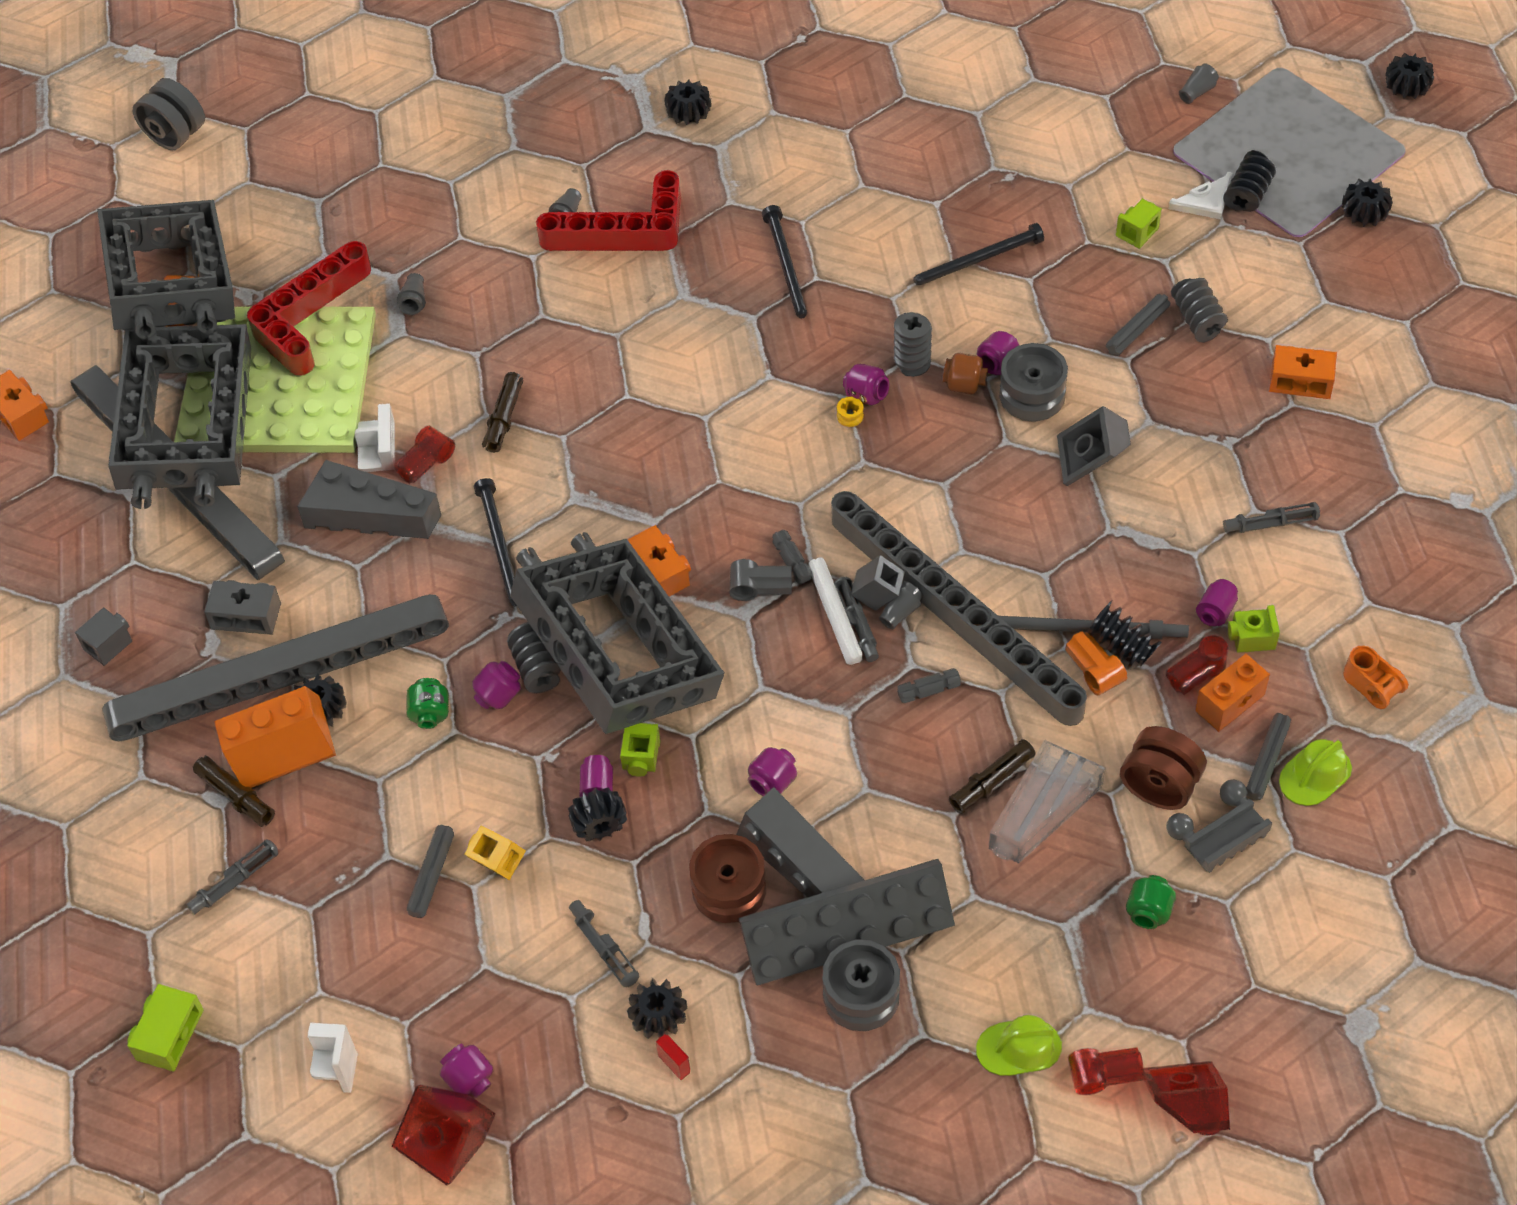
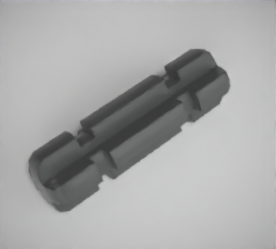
(792, 556)
(929, 685)

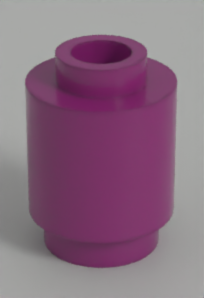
(1217, 602)
(595, 773)

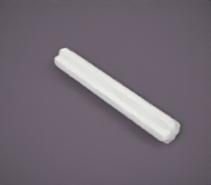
(835, 611)

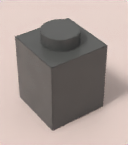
(877, 583)
(104, 636)

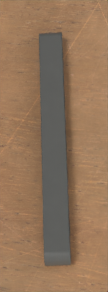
(222, 518)
(874, 534)
(274, 667)

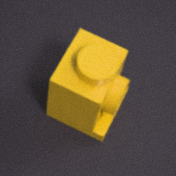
(494, 852)

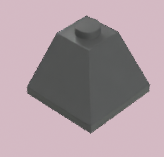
(1091, 443)

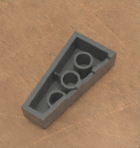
(367, 502)
(795, 846)

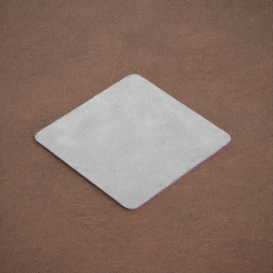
(1305, 135)

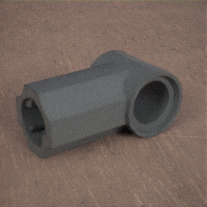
(749, 580)

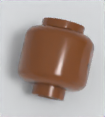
(964, 373)

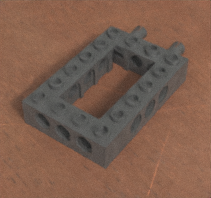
(144, 304)
(200, 464)
(545, 598)

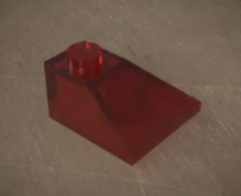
(1191, 1095)
(442, 1131)

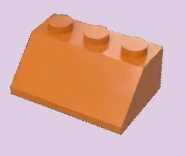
(275, 737)

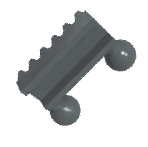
(1224, 835)

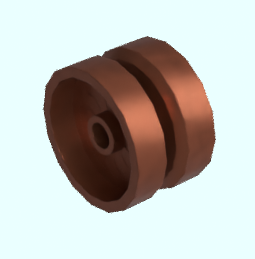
(1163, 767)
(727, 878)

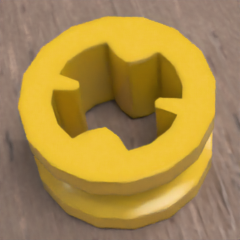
(850, 420)

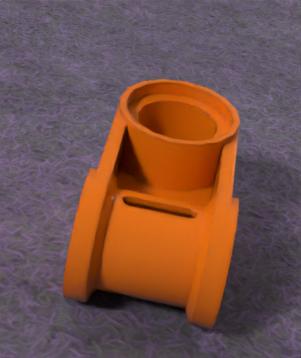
(1375, 678)

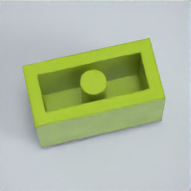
(165, 1027)

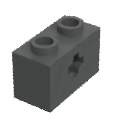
(242, 607)

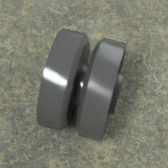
(168, 114)
(1033, 382)
(861, 985)

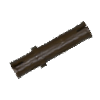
(499, 421)
(982, 784)
(242, 798)

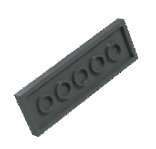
(877, 909)

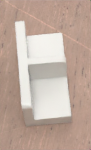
(377, 442)
(333, 1054)

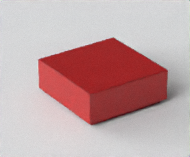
(673, 1056)

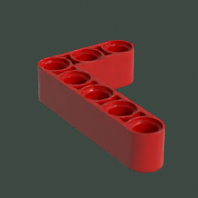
(618, 230)
(276, 315)

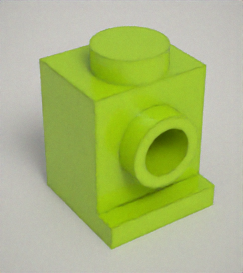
(1138, 223)
(1254, 630)
(640, 748)

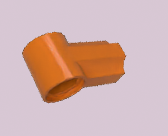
(1099, 669)

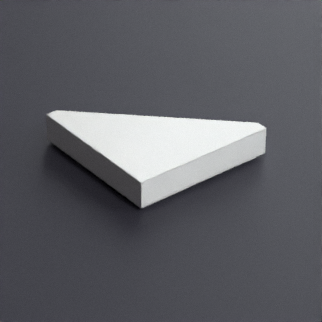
(1205, 199)

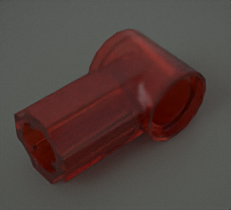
(429, 448)
(1198, 666)
(1096, 1070)

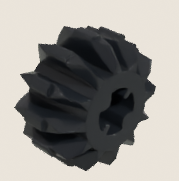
(1409, 75)
(688, 102)
(1367, 202)
(330, 695)
(597, 814)
(655, 1020)

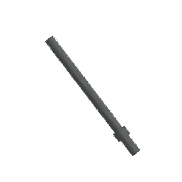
(1154, 627)

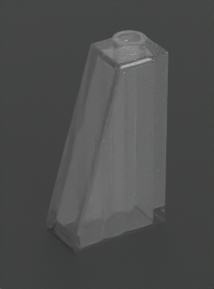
(1044, 799)

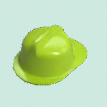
(1315, 772)
(1019, 1046)

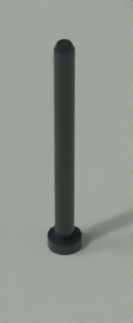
(772, 216)
(1033, 234)
(485, 489)

